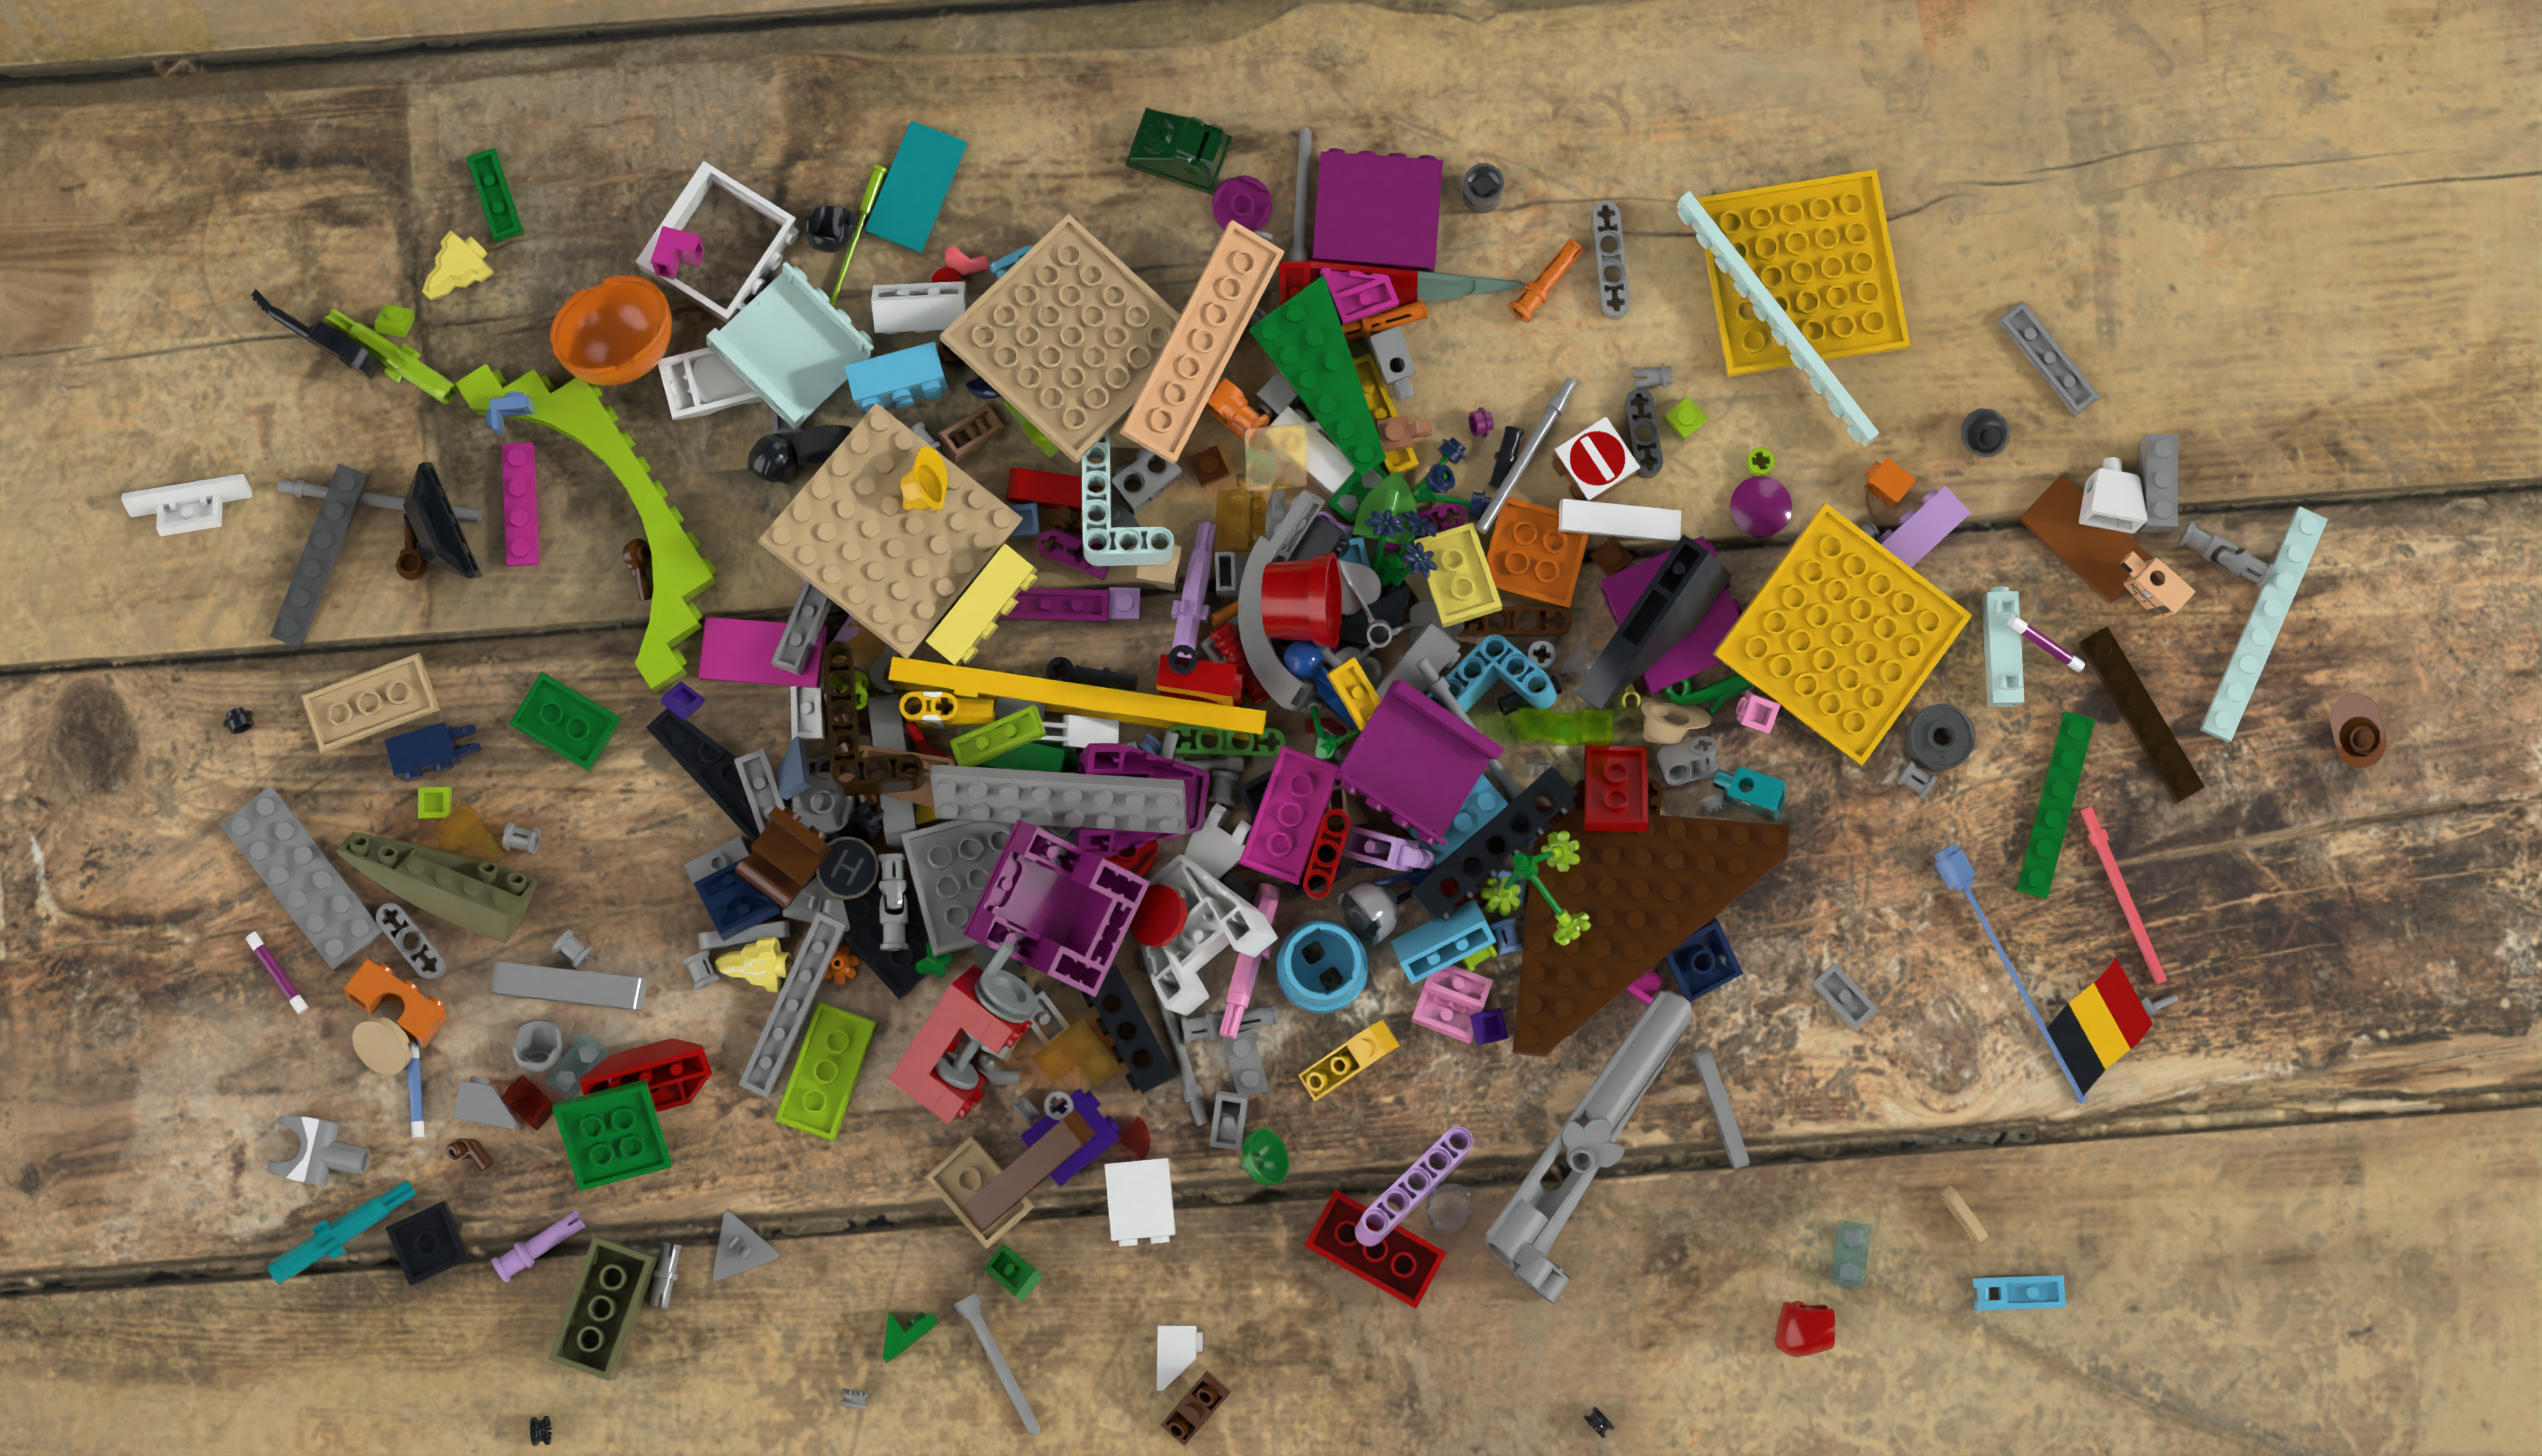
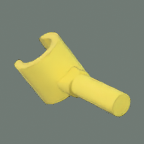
(1630, 690)

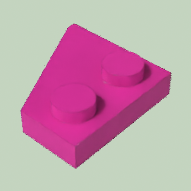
(1359, 294)

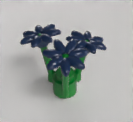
(1391, 567)

